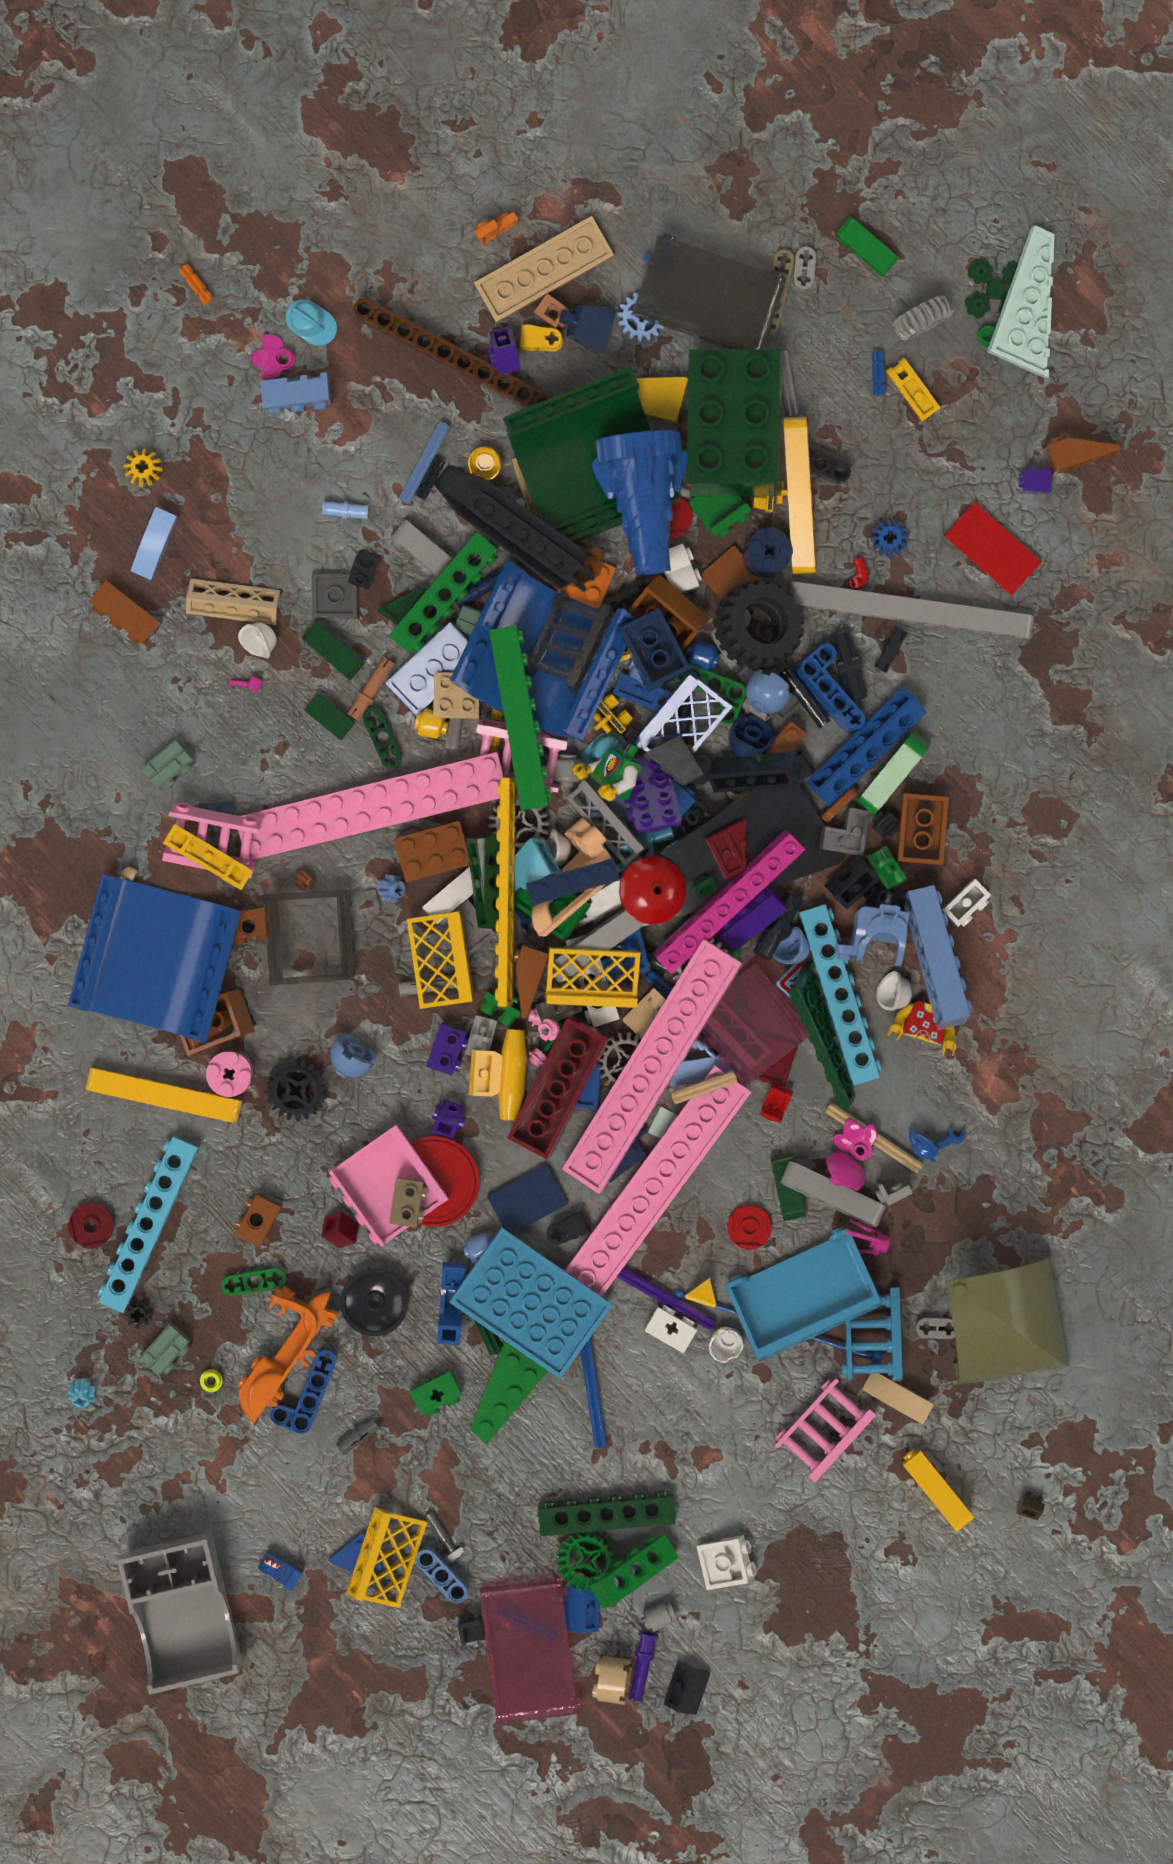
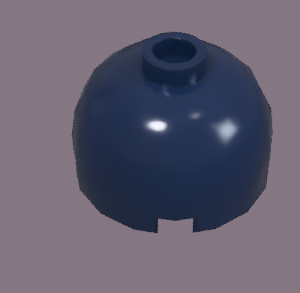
(750, 736)

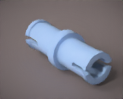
(345, 510)

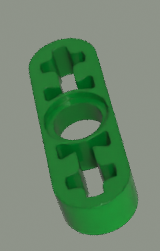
(236, 1278)

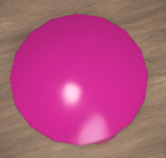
(845, 1171)

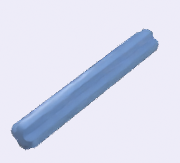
(424, 462)

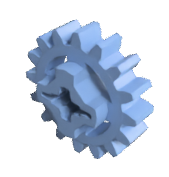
(626, 316)

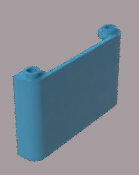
(804, 1295)

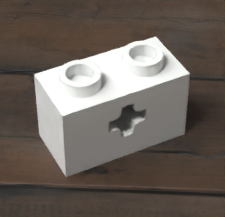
(677, 1339)

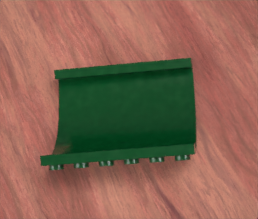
(557, 450)

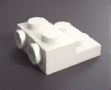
(726, 1562)

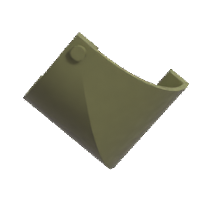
(1007, 1323)

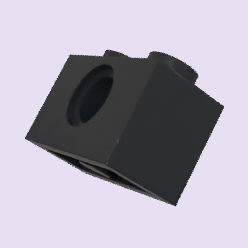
(852, 882)

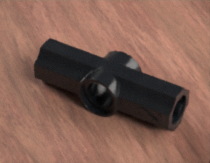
(849, 666)
(778, 929)

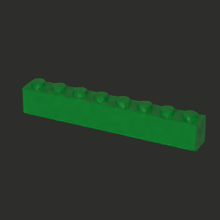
(519, 717)

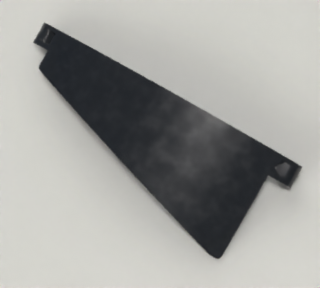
(767, 815)

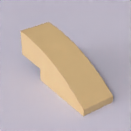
(898, 1397)

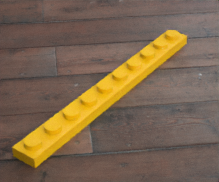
(505, 901)

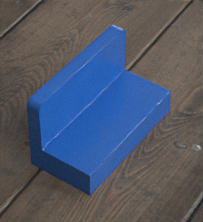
(581, 1611)

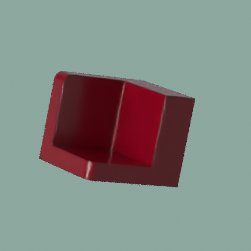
(340, 1230)

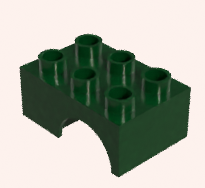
(734, 422)

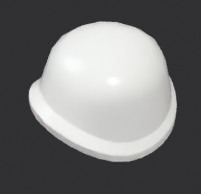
(257, 639)
(559, 847)
(894, 991)

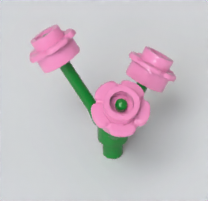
(548, 1030)

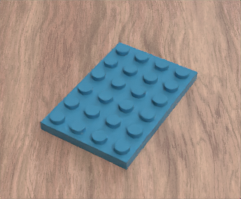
(530, 1303)

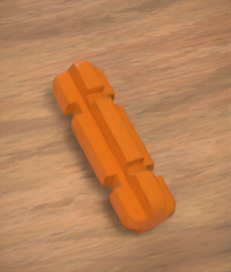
(196, 284)

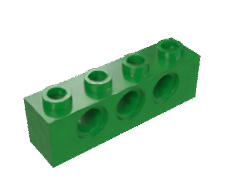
(662, 1555)

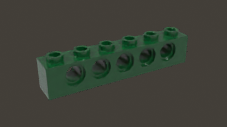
(550, 1526)

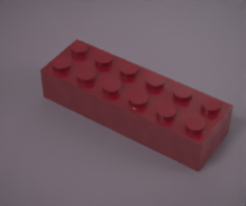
(559, 1087)

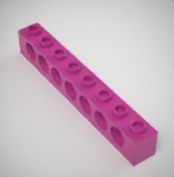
(728, 901)

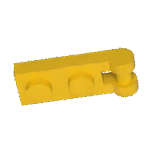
(913, 390)

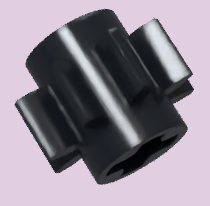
(885, 824)
(133, 1319)

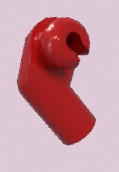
(861, 575)

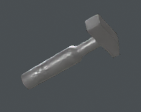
(444, 1538)

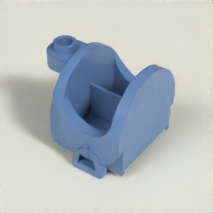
(877, 924)

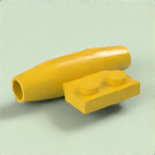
(501, 1074)

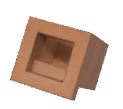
(545, 307)

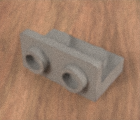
(896, 1193)

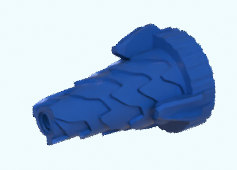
(642, 476)

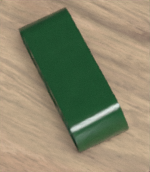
(333, 650)
(789, 1199)

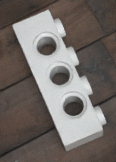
(593, 1015)

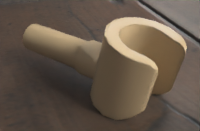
(129, 873)

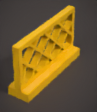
(460, 957)
(587, 996)
(369, 1557)

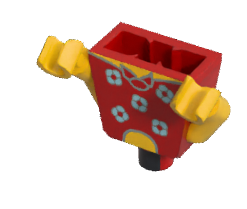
(918, 1022)

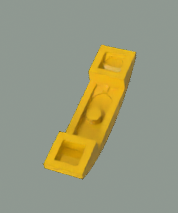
(207, 856)

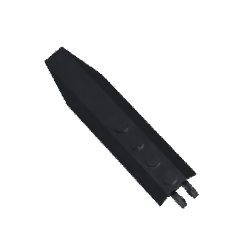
(514, 528)

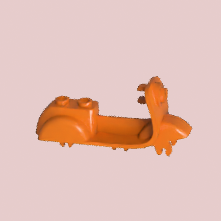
(268, 1374)

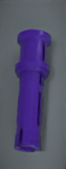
(644, 1656)

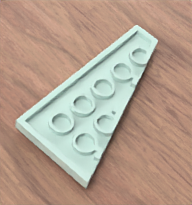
(1026, 313)

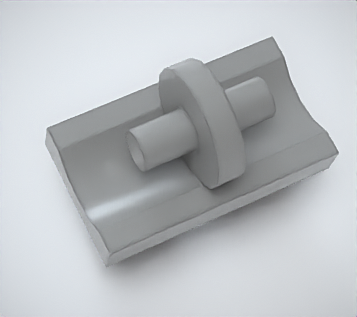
(481, 1034)

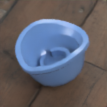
(793, 949)

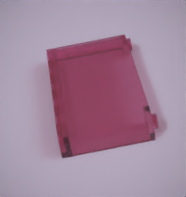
(529, 1651)

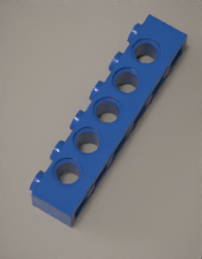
(866, 747)

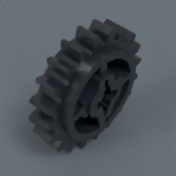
(312, 1077)

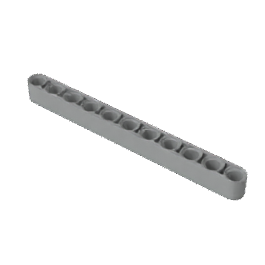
(912, 610)

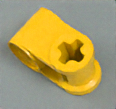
(535, 338)

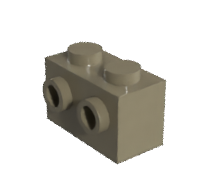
(407, 1202)

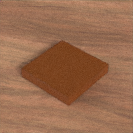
(727, 573)

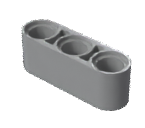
(421, 548)

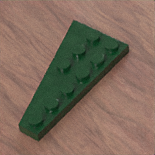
(820, 1031)

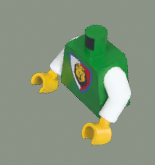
(614, 772)

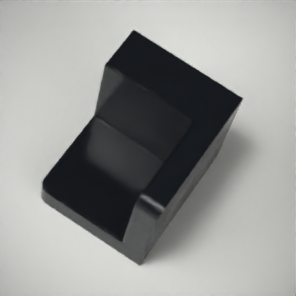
(470, 1630)

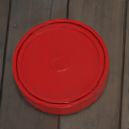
(456, 1174)

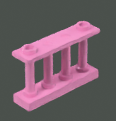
(492, 728)
(247, 824)
(846, 1433)

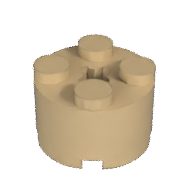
(613, 1679)

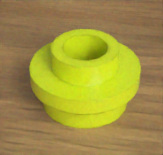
(204, 1380)

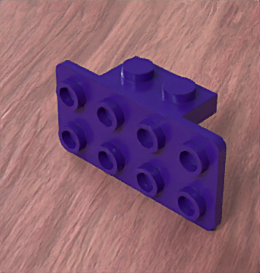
(652, 799)

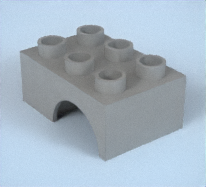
(181, 1612)

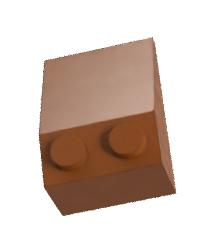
(1072, 453)
(529, 973)
(228, 1023)

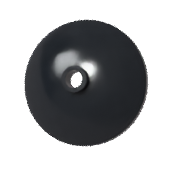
(370, 1318)

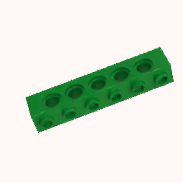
(476, 545)

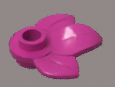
(269, 357)
(856, 1136)

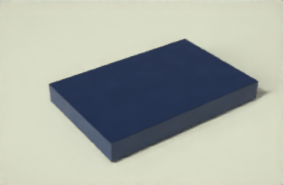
(527, 1200)

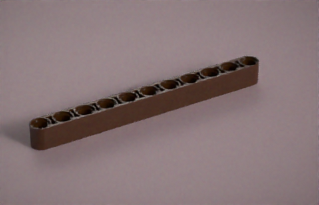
(455, 355)

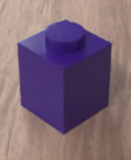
(1035, 481)

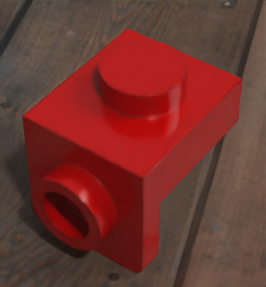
(776, 1103)

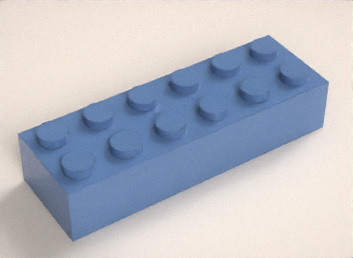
(936, 957)

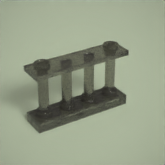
(583, 658)

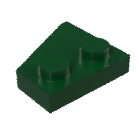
(400, 607)

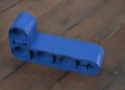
(833, 690)
(311, 1389)

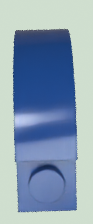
(450, 1316)

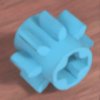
(81, 1393)

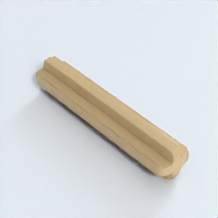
(704, 1087)

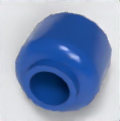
(703, 655)

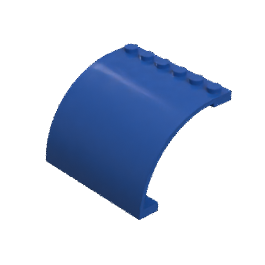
(527, 604)
(154, 957)

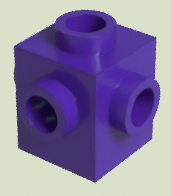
(451, 1115)

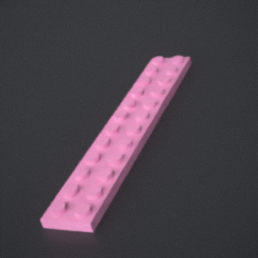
(376, 805)
(652, 1066)
(655, 1185)

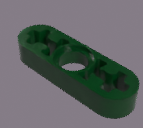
(383, 756)

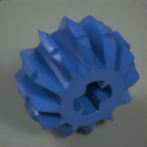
(883, 533)

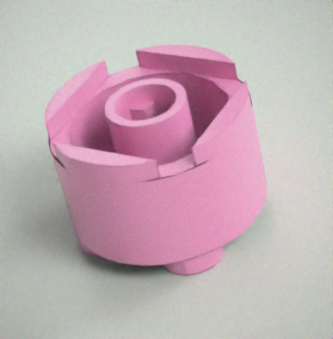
(226, 1086)

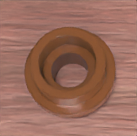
(303, 881)

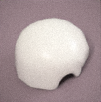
(725, 1344)

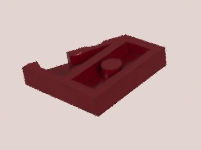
(729, 848)

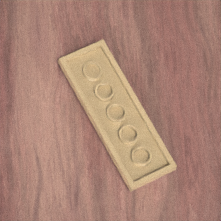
(544, 269)

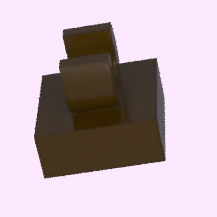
(1030, 1508)

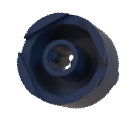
(776, 544)

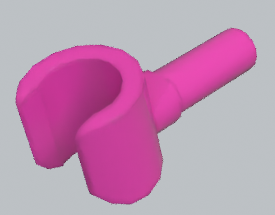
(253, 684)

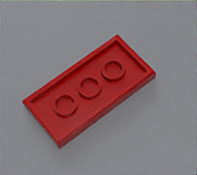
(992, 549)

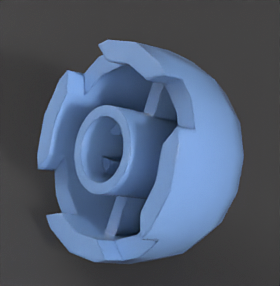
(767, 693)
(350, 1057)

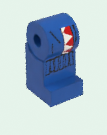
(280, 1570)

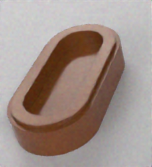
(840, 804)

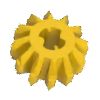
(148, 473)

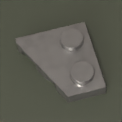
(675, 760)

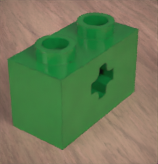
(443, 1382)

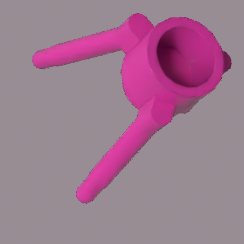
(876, 1240)

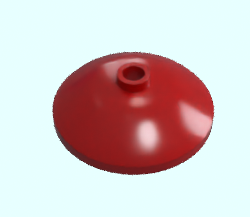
(638, 886)

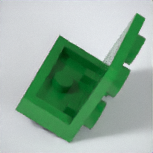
(720, 513)

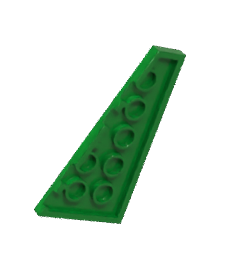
(507, 1388)

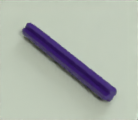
(666, 1298)

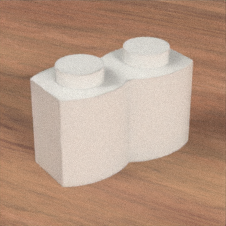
(682, 574)

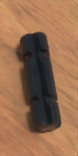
(430, 478)

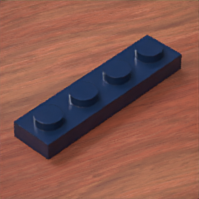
(572, 881)

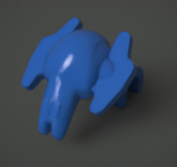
(927, 1149)

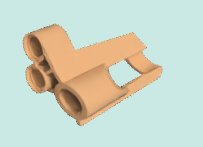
(591, 850)

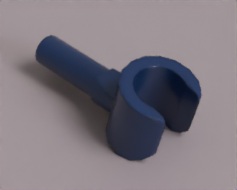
(524, 920)

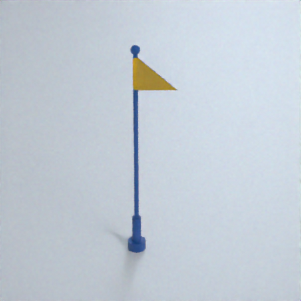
(704, 1295)

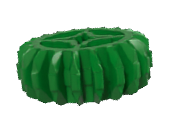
(576, 1546)

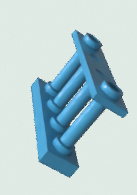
(892, 1345)

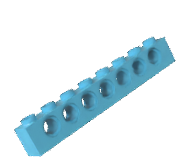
(857, 1073)
(120, 1299)

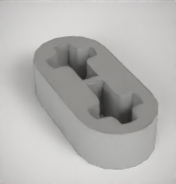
(810, 269)
(934, 1334)

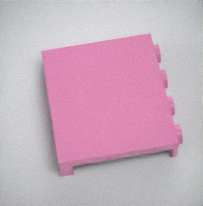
(370, 1182)

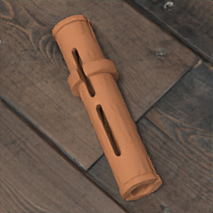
(366, 697)

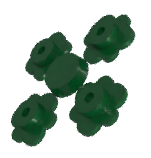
(995, 289)

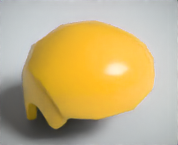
(485, 463)

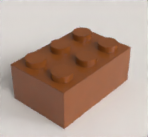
(679, 612)
(922, 829)
(432, 851)

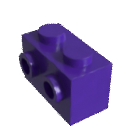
(503, 351)
(447, 1049)

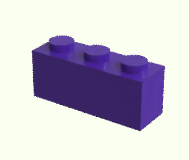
(752, 918)

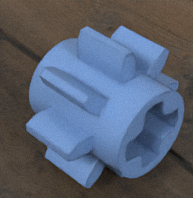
(391, 888)

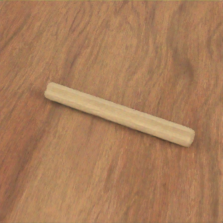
(881, 1142)

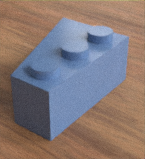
(296, 393)

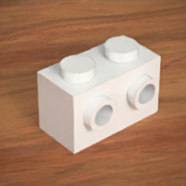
(969, 899)

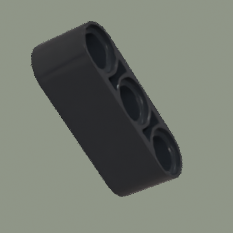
(831, 464)

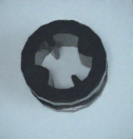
(826, 1430)

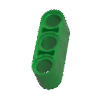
(866, 246)

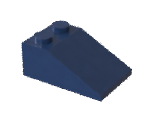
(654, 650)

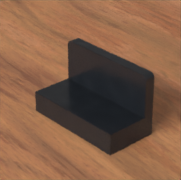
(686, 1689)

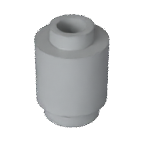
(659, 1616)

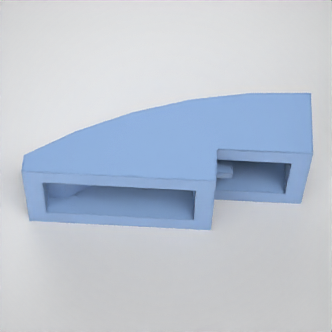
(154, 543)

